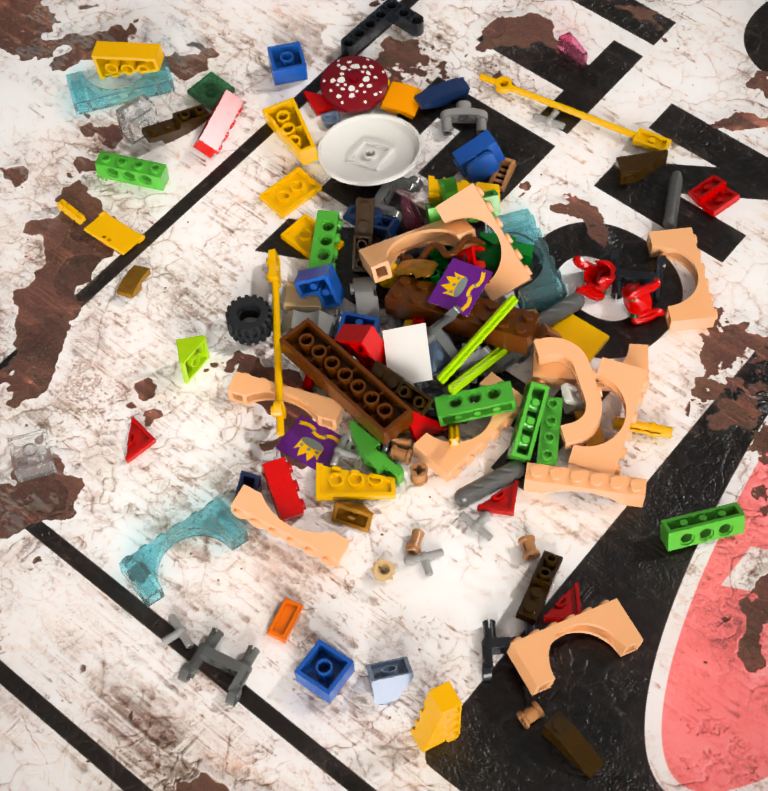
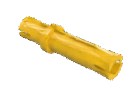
(651, 429)

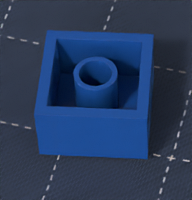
(287, 63)
(324, 671)

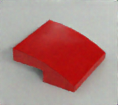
(713, 195)

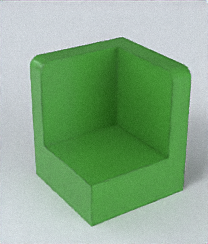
(447, 188)

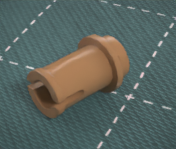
(415, 541)

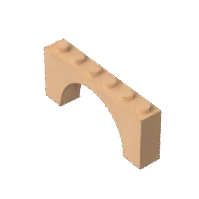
(681, 247)
(381, 256)
(511, 271)
(556, 373)
(627, 383)
(449, 460)
(605, 621)

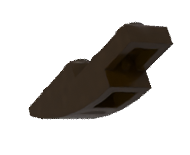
(180, 125)
(363, 230)
(403, 388)
(539, 587)

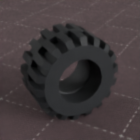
(249, 307)

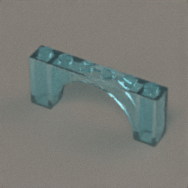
(90, 98)
(548, 286)
(211, 521)

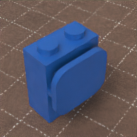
(479, 157)

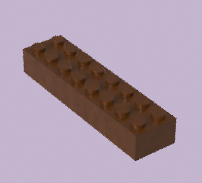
(514, 332)
(346, 381)

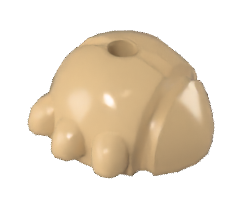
(383, 565)

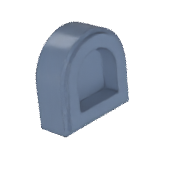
(330, 119)

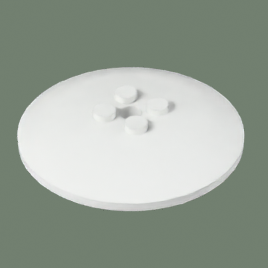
(348, 148)

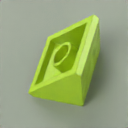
(192, 355)

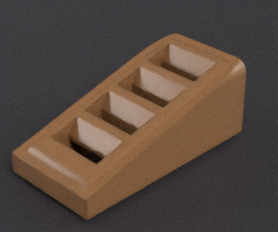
(511, 163)

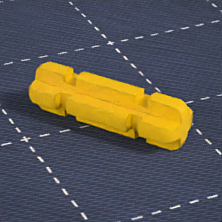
(70, 211)

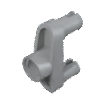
(463, 114)

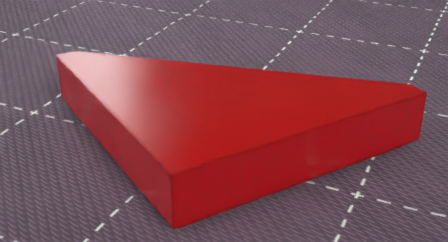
(317, 103)
(423, 425)
(138, 440)
(501, 502)
(565, 606)

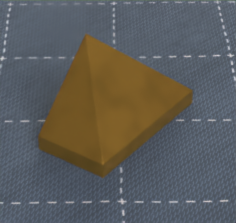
(352, 515)

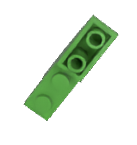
(371, 455)

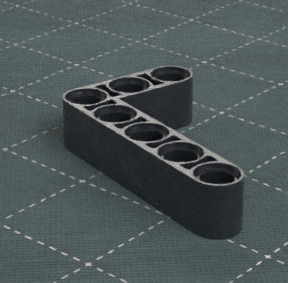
(378, 21)

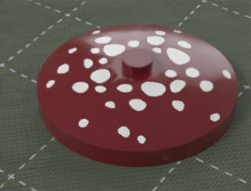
(354, 84)

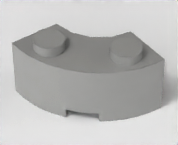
(365, 297)
(295, 317)

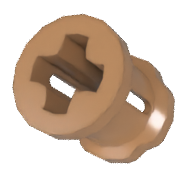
(401, 454)
(419, 468)
(529, 548)
(530, 714)

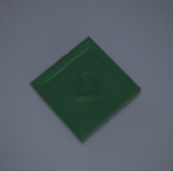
(209, 89)

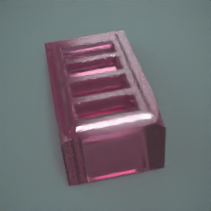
(571, 47)
(411, 214)

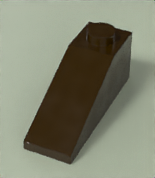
(637, 166)
(572, 744)

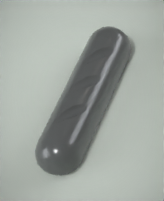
(672, 200)
(562, 309)
(489, 483)

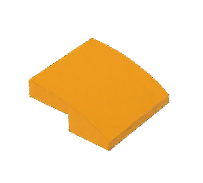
(401, 100)

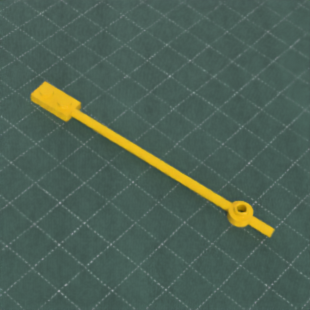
(641, 138)
(274, 276)

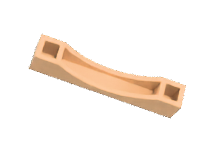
(251, 389)
(549, 478)
(326, 546)

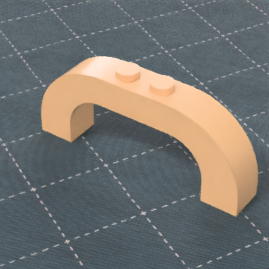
(563, 351)

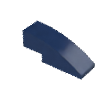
(443, 93)
(384, 225)

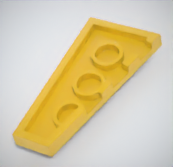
(341, 484)

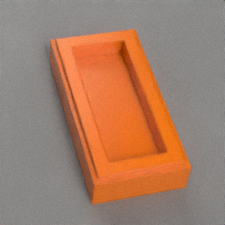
(285, 620)

